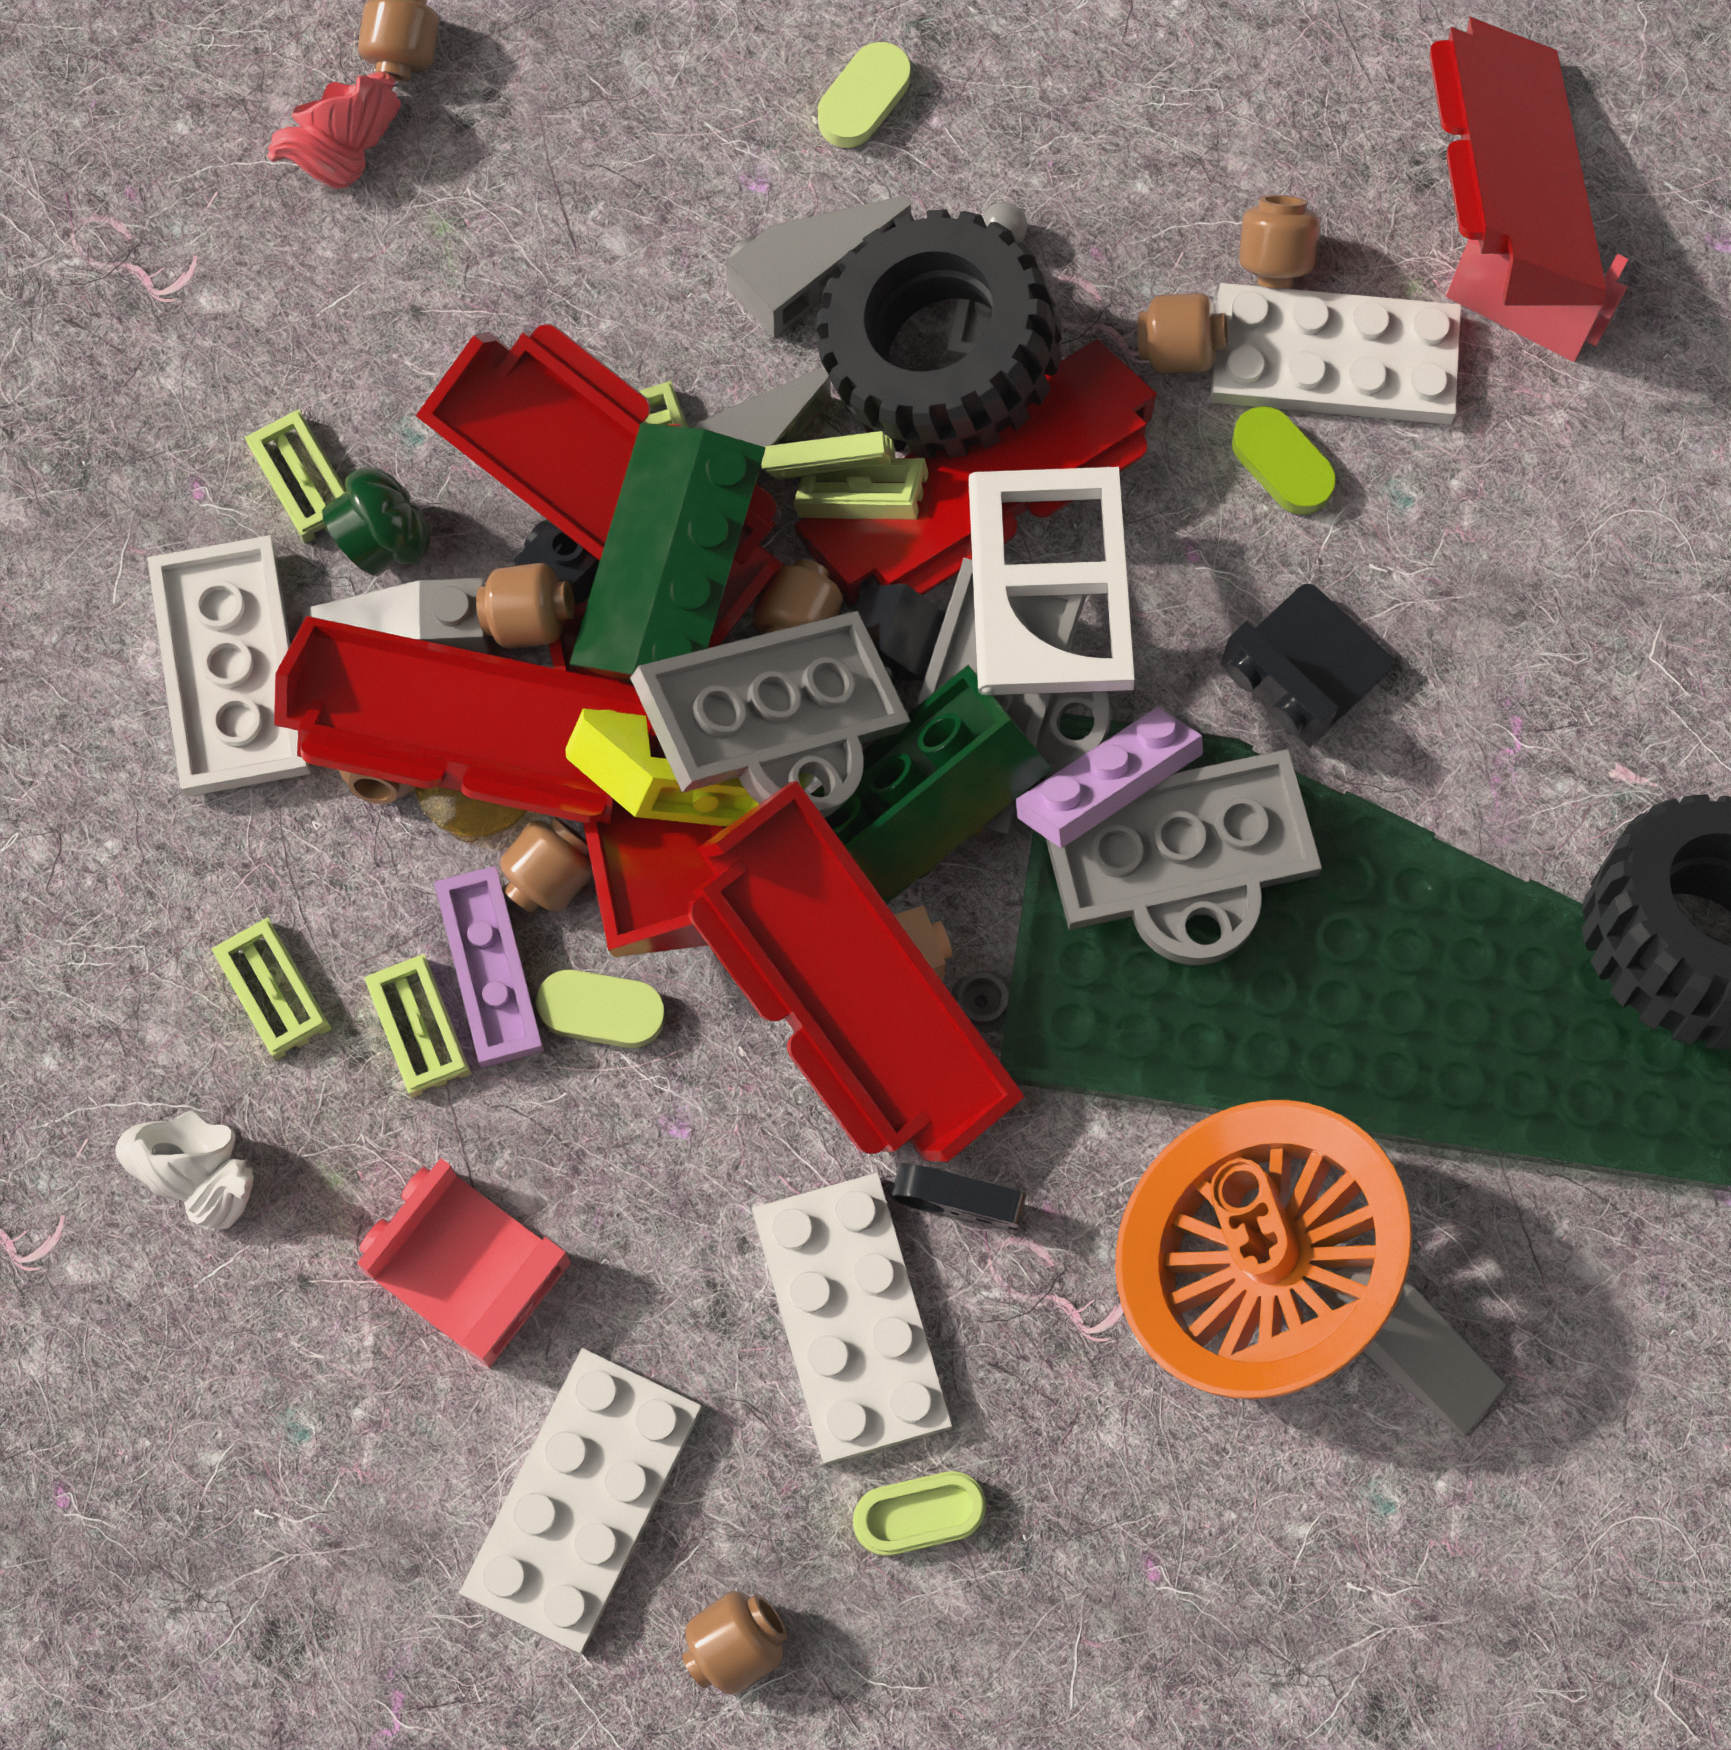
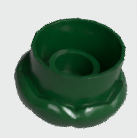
(377, 522)

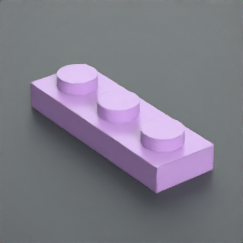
(1109, 777)
(488, 967)

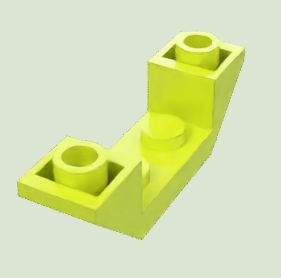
(617, 757)

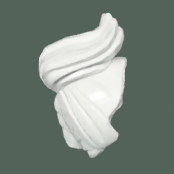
(189, 1163)

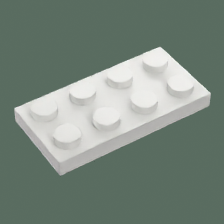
(1338, 354)
(220, 653)
(851, 1319)
(581, 1501)

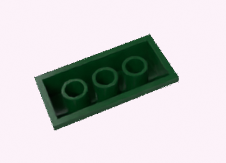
(667, 549)
(934, 784)

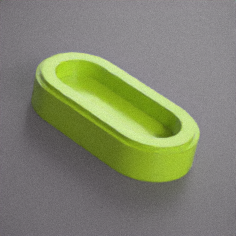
(1283, 460)

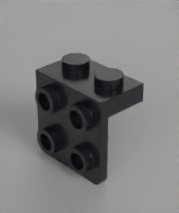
(1306, 663)

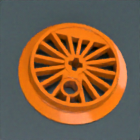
(1270, 1248)

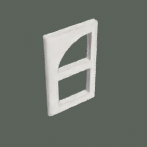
(1007, 652)

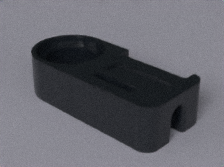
(958, 1197)

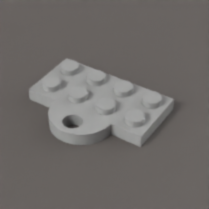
(774, 709)
(1038, 714)
(1191, 850)

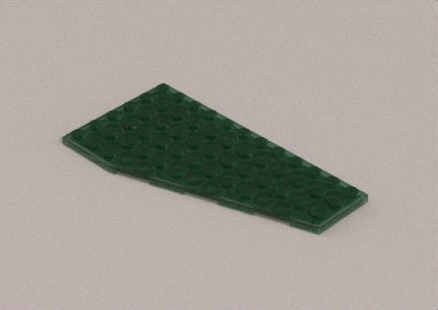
(1385, 989)

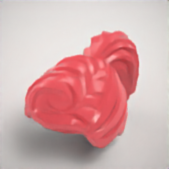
(338, 129)

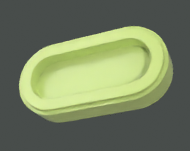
(863, 94)
(600, 1008)
(919, 1514)

